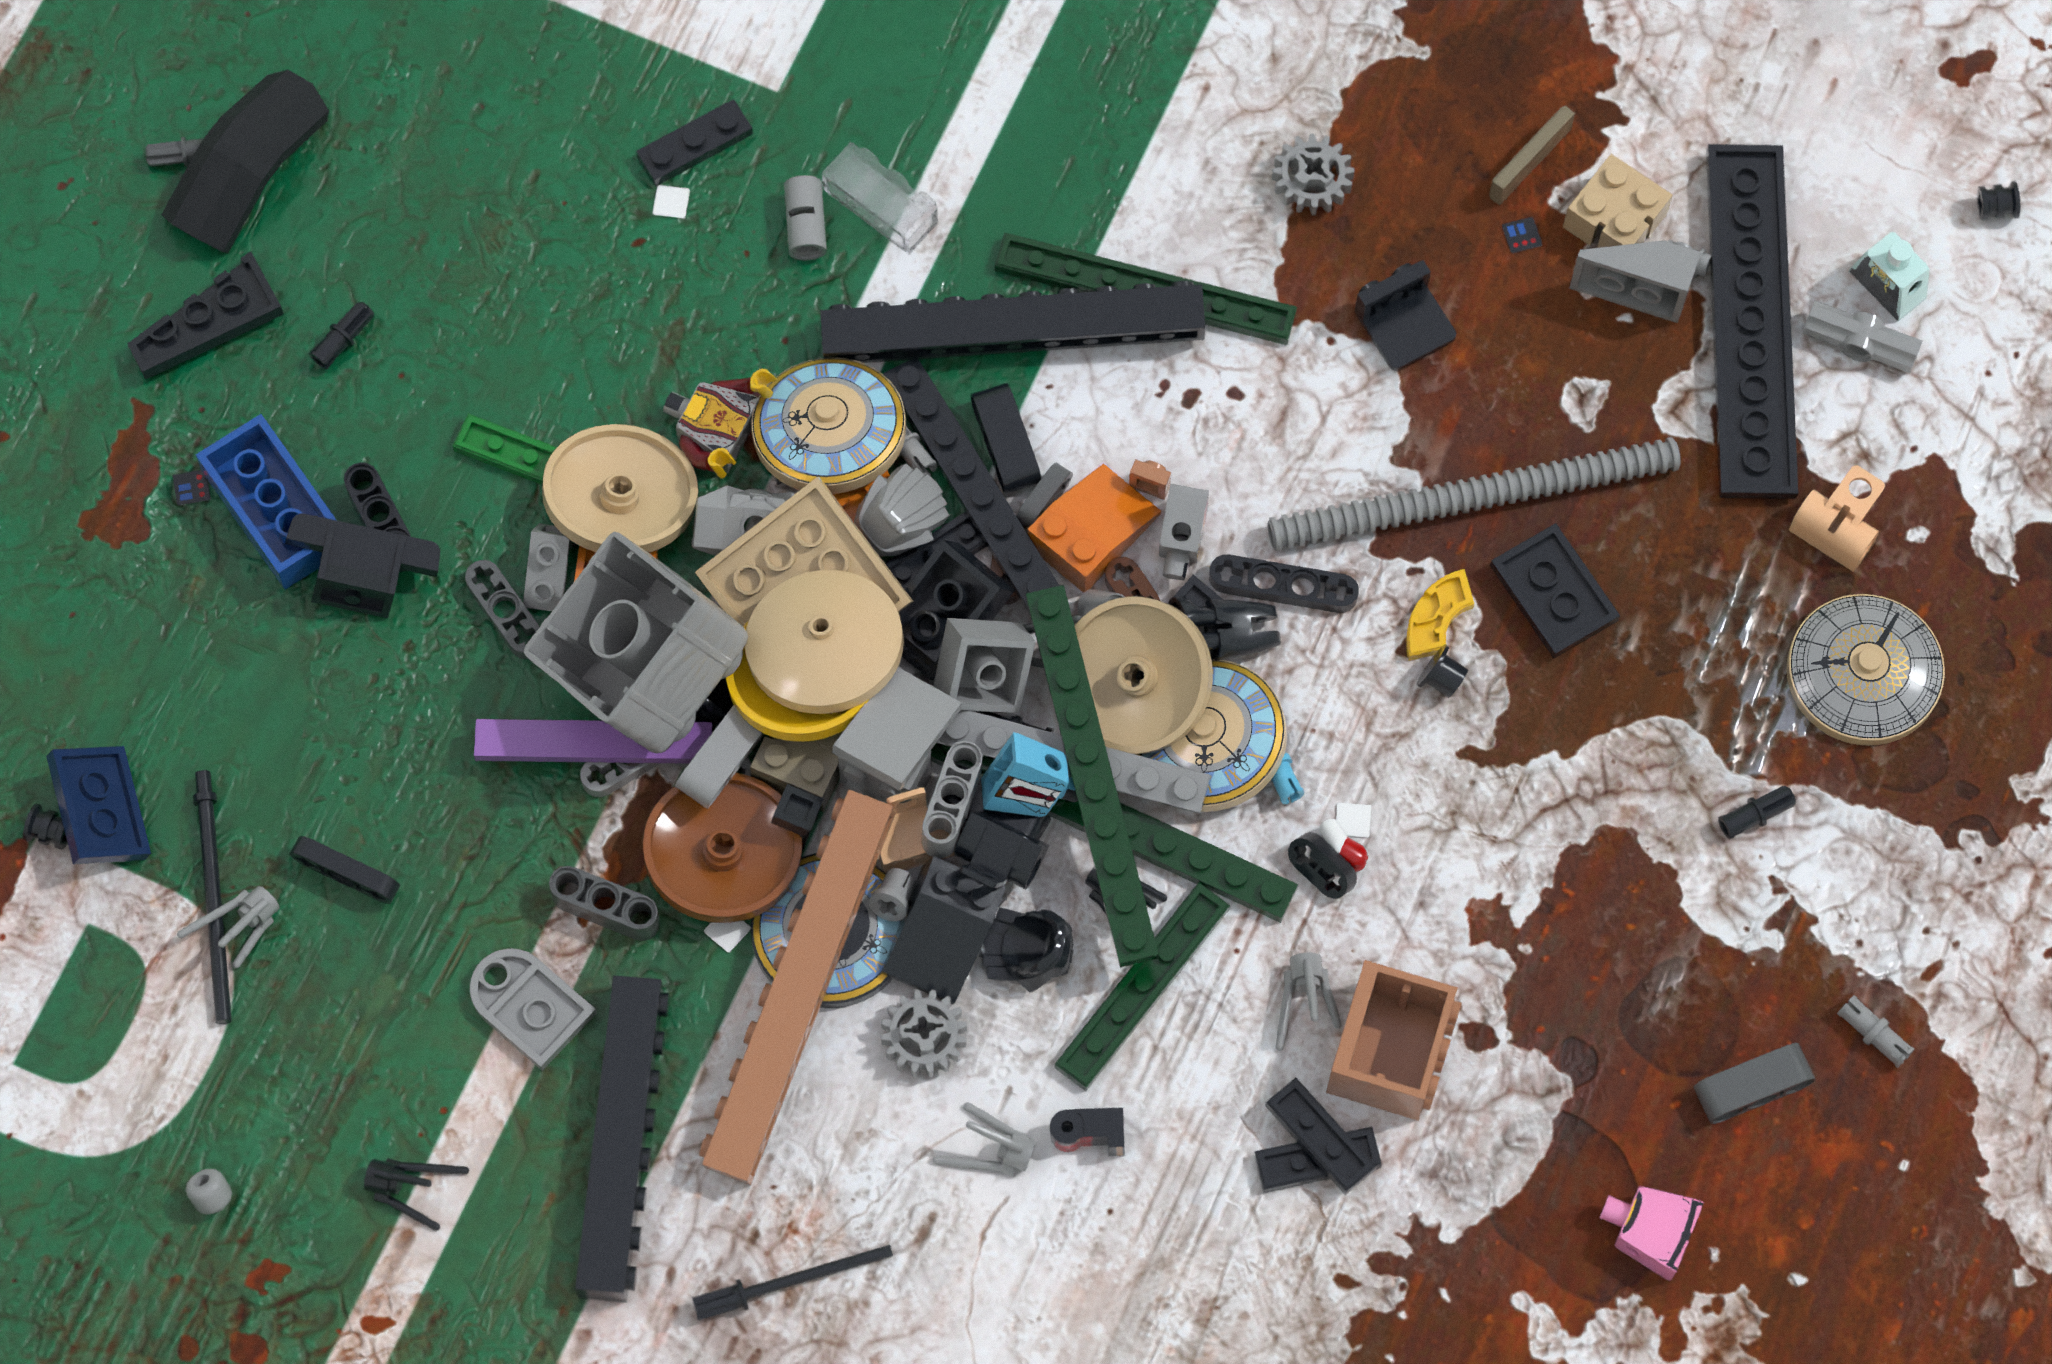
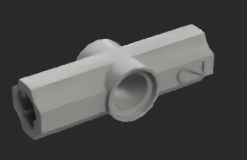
(1862, 336)

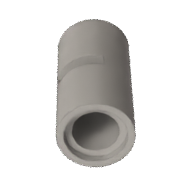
(805, 217)

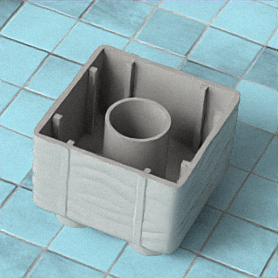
(637, 644)

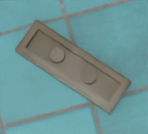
(1531, 155)

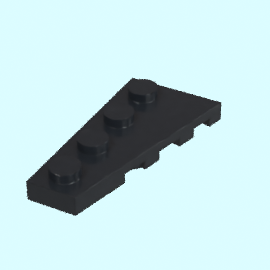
(220, 313)

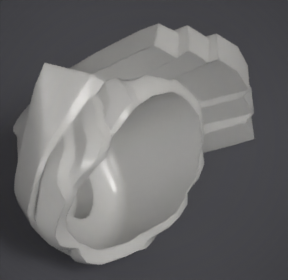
(901, 511)

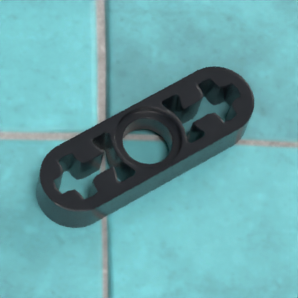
(344, 870)

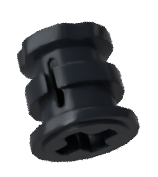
(1999, 201)
(45, 827)

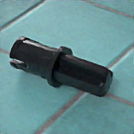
(341, 335)
(1756, 811)

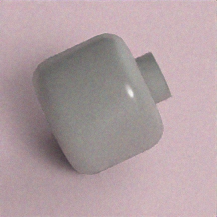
(208, 1191)

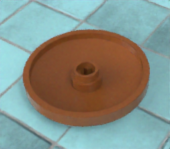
(723, 858)

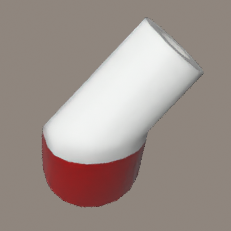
(1345, 846)

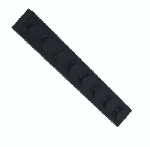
(970, 480)

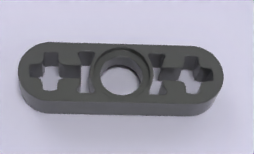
(481, 593)

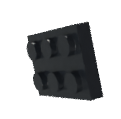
(1554, 590)

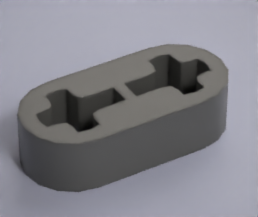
(1044, 494)

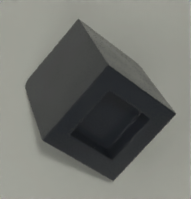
(797, 811)

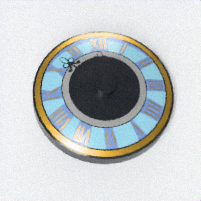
(863, 955)

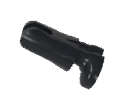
(1230, 625)

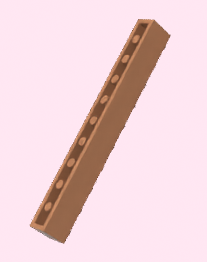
(798, 987)

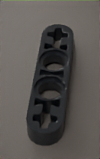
(1282, 589)

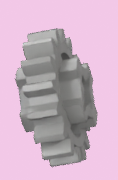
(1313, 178)
(909, 1037)

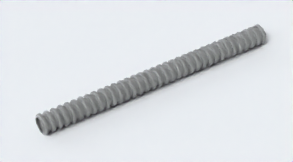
(1474, 493)

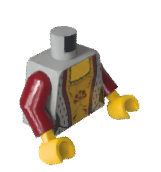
(717, 419)

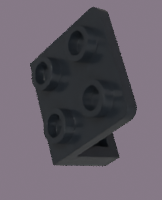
(1404, 316)

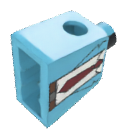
(1026, 778)

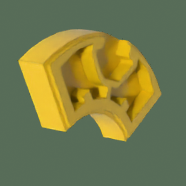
(1435, 613)

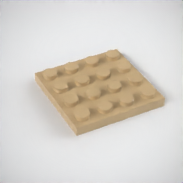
(796, 538)

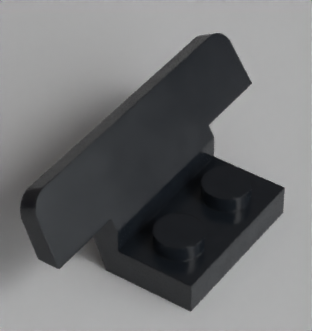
(360, 562)

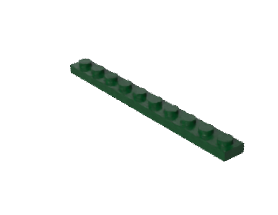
(1092, 776)
(1182, 854)

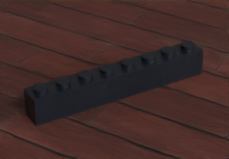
(620, 1139)

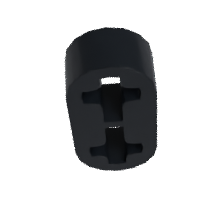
(1322, 865)

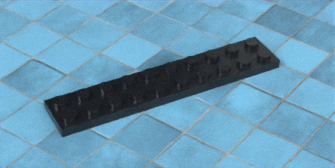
(1751, 322)

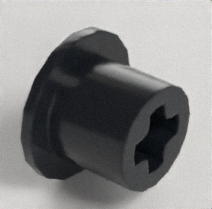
(1443, 673)

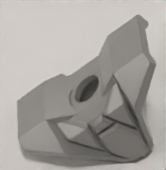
(723, 514)

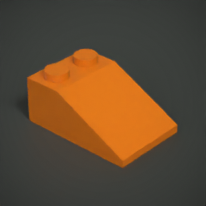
(1091, 526)

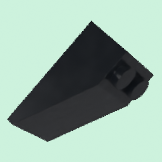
(947, 586)
(942, 930)

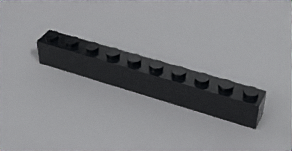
(1014, 323)

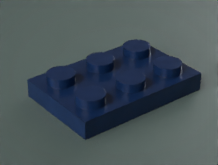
(98, 805)

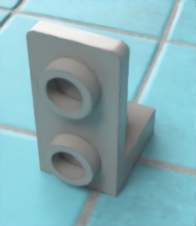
(546, 567)

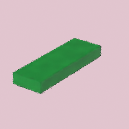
(503, 448)

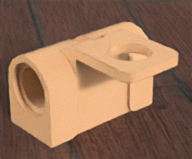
(1837, 522)
(904, 840)

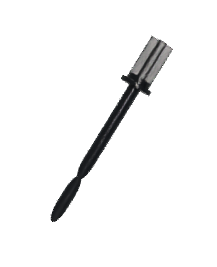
(736, 1296)

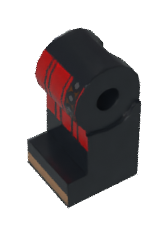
(1089, 1127)

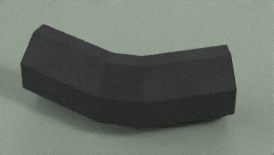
(243, 156)

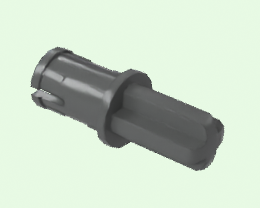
(172, 152)

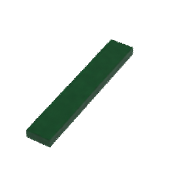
(1141, 987)

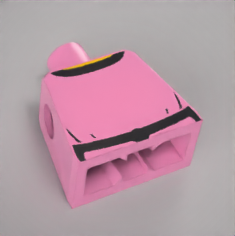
(1654, 1227)

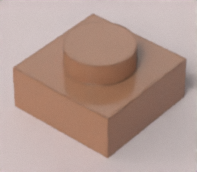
(1150, 478)

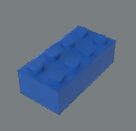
(264, 494)

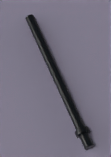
(205, 800)

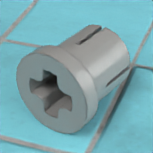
(892, 897)

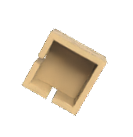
(1619, 202)

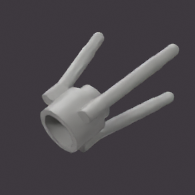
(254, 910)
(1308, 976)
(1014, 1147)

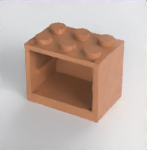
(1394, 1041)

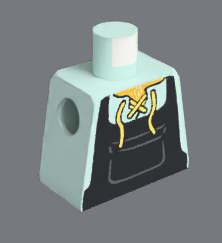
(1892, 271)

